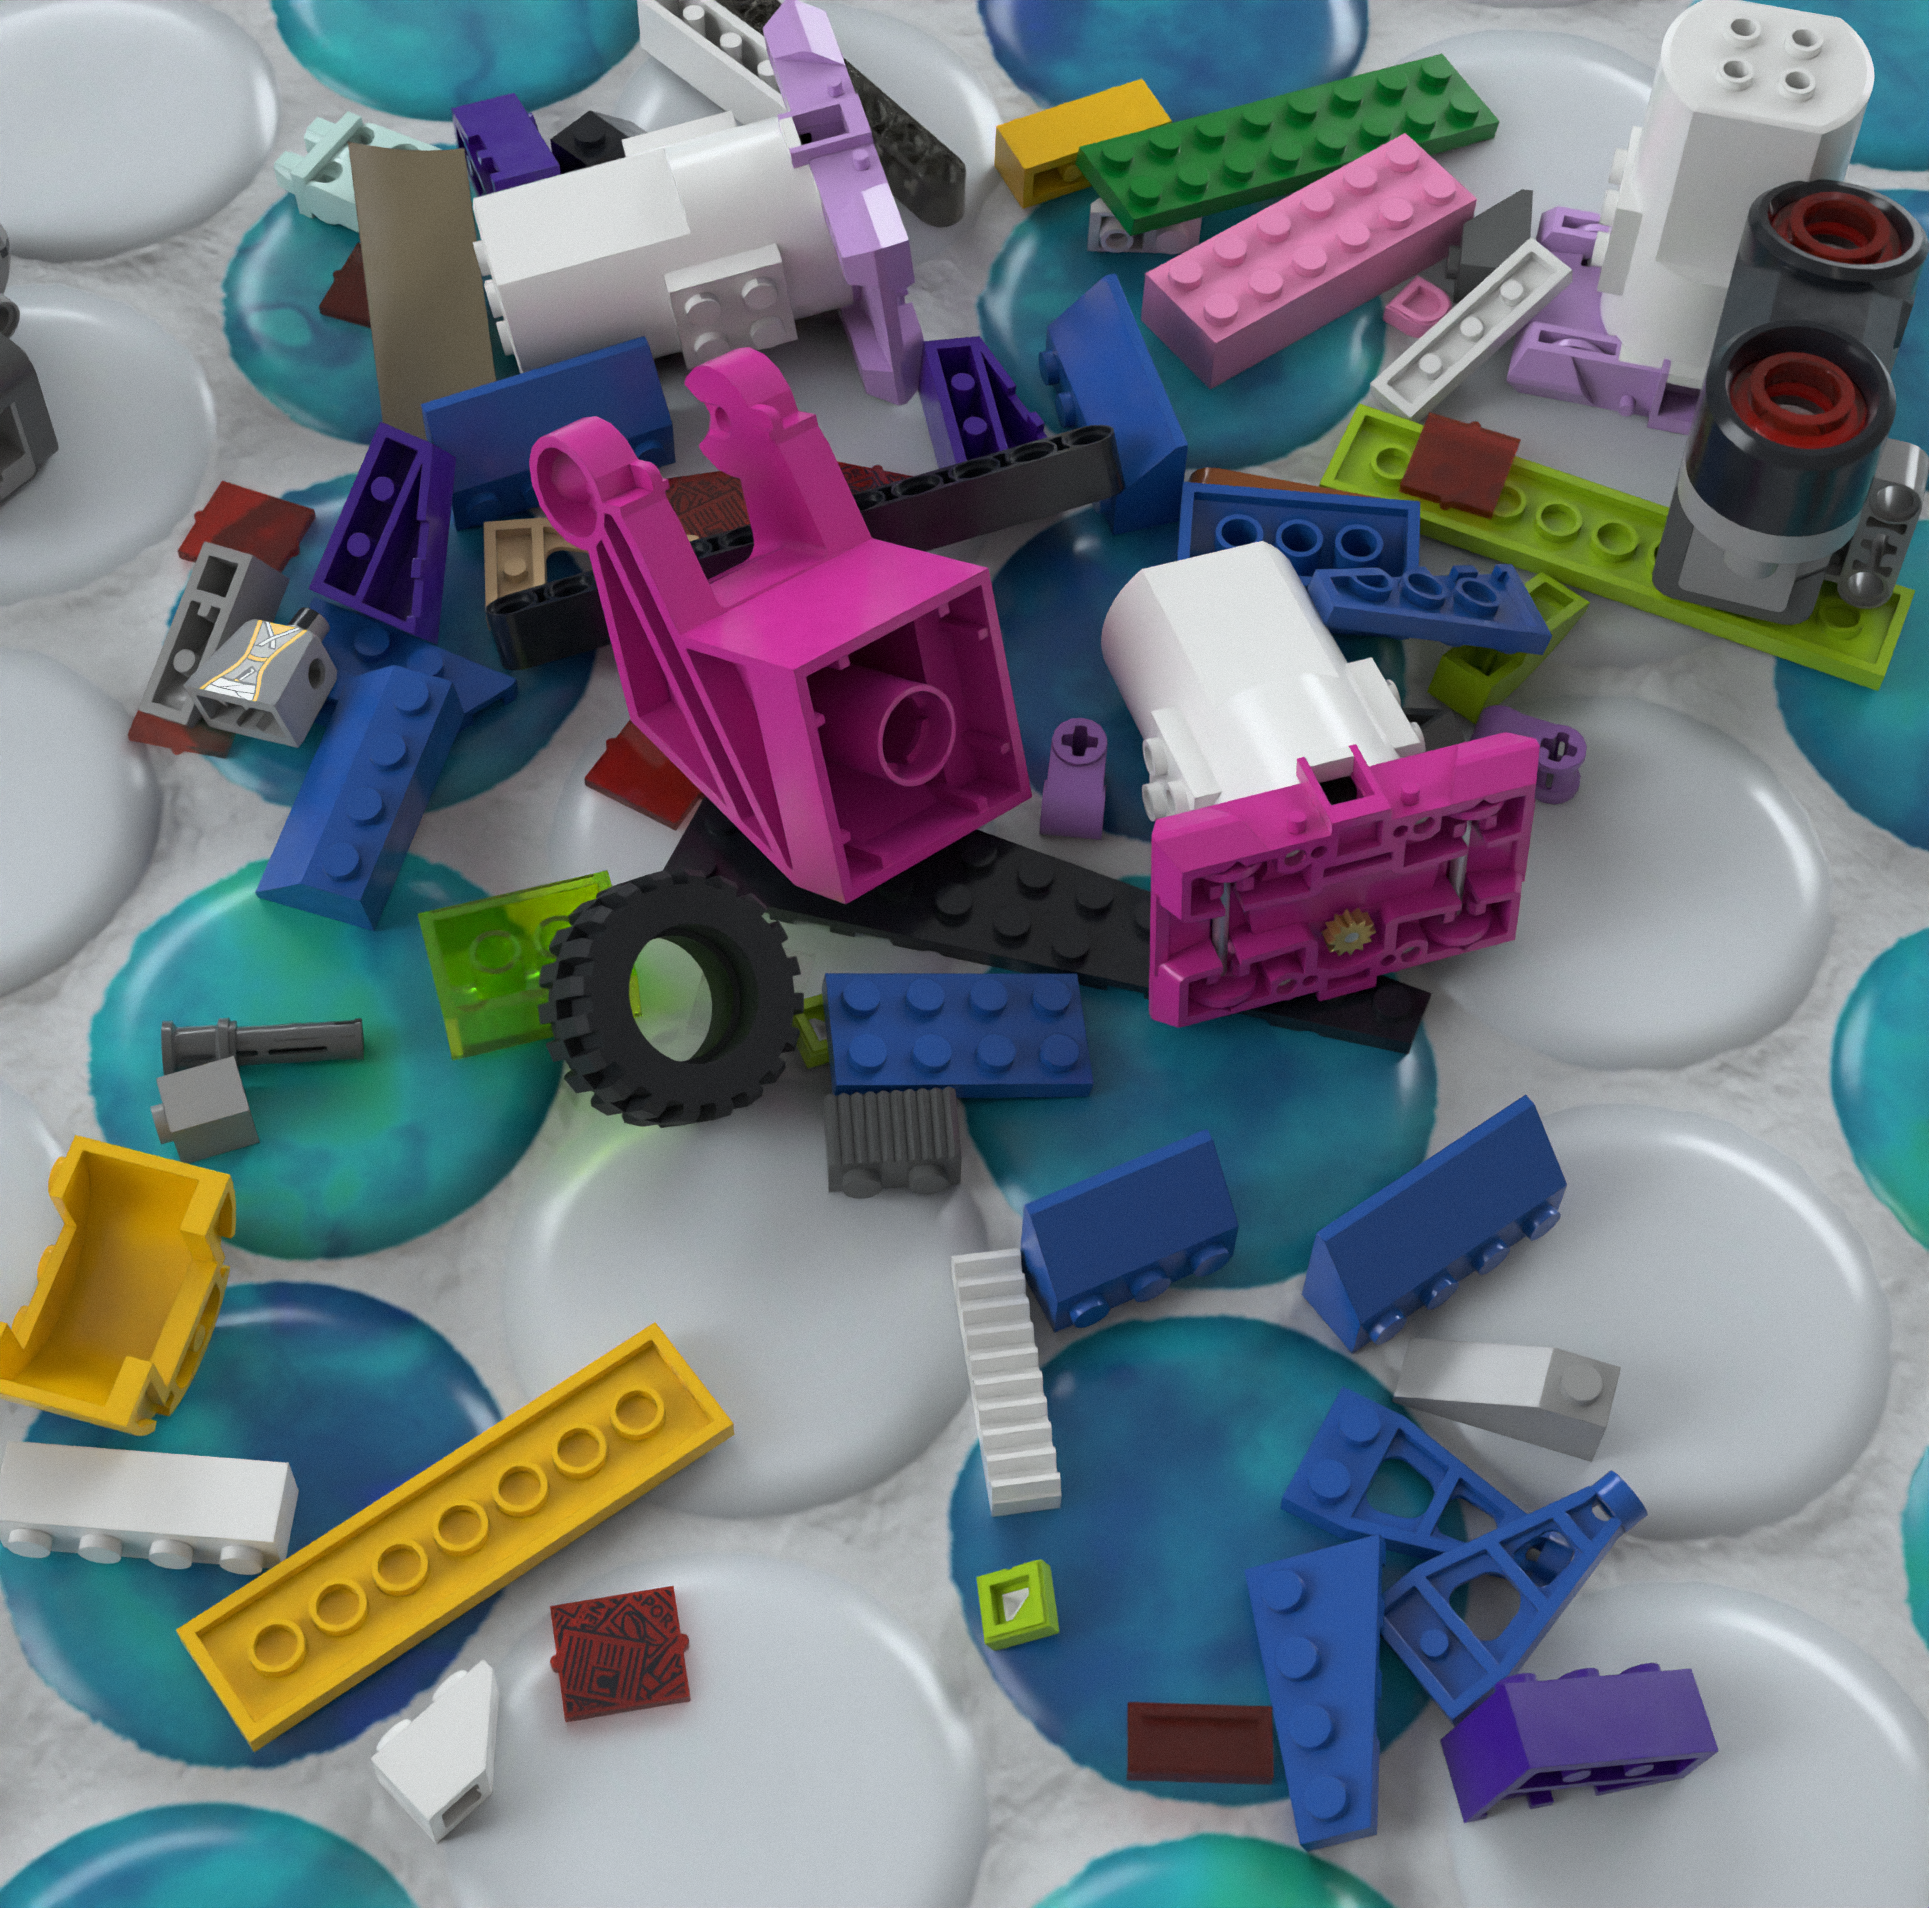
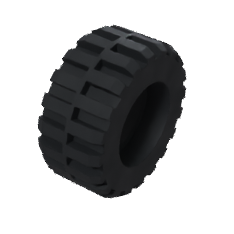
(747, 985)

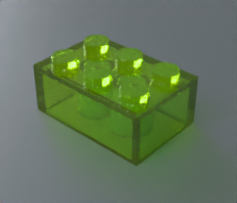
(490, 962)

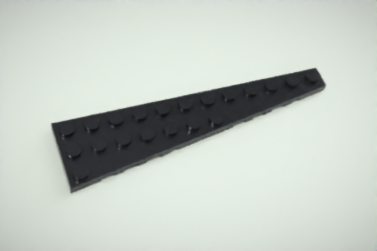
(1025, 915)

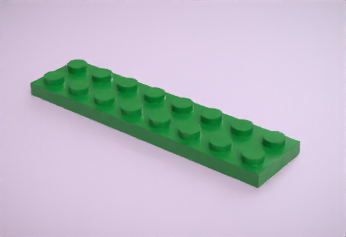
(1280, 143)

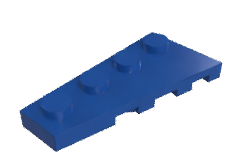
(1449, 608)
(1320, 1658)

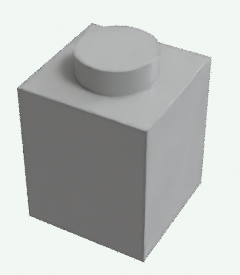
(204, 1111)

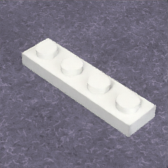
(1471, 332)

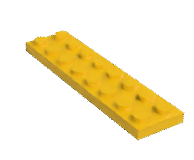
(453, 1535)

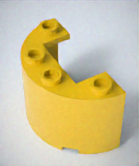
(123, 1290)

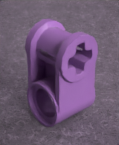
(1564, 768)
(1075, 783)

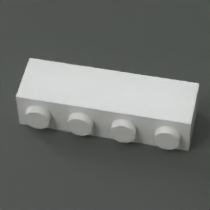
(713, 55)
(146, 1506)

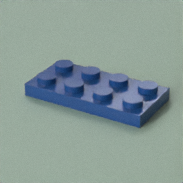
(957, 1032)

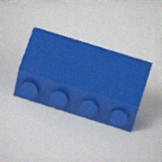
(1109, 379)
(499, 422)
(1304, 526)
(364, 796)
(1435, 1227)

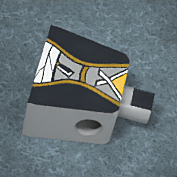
(267, 679)

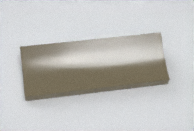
(420, 278)

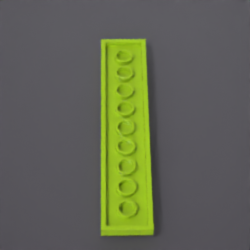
(1609, 548)

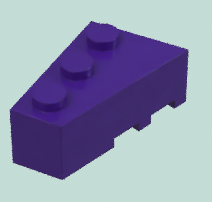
(501, 145)
(971, 402)
(393, 535)
(1577, 1733)

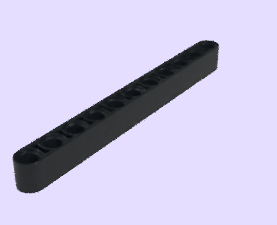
(913, 512)

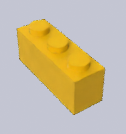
(1041, 149)

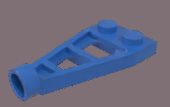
(1345, 1460)
(1441, 1649)

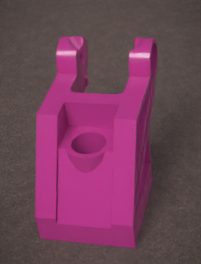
(825, 687)

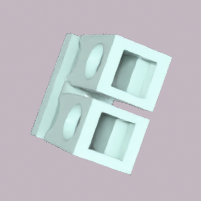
(324, 176)

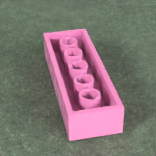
(1306, 260)

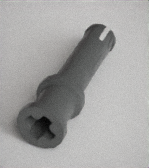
(260, 1044)

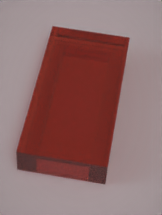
(1199, 1743)

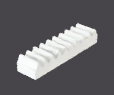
(1006, 1382)

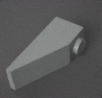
(217, 601)
(1512, 1391)

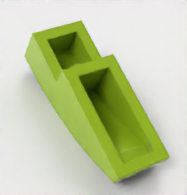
(1483, 677)

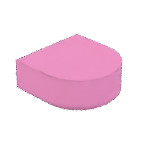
(1417, 308)

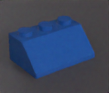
(1128, 1232)

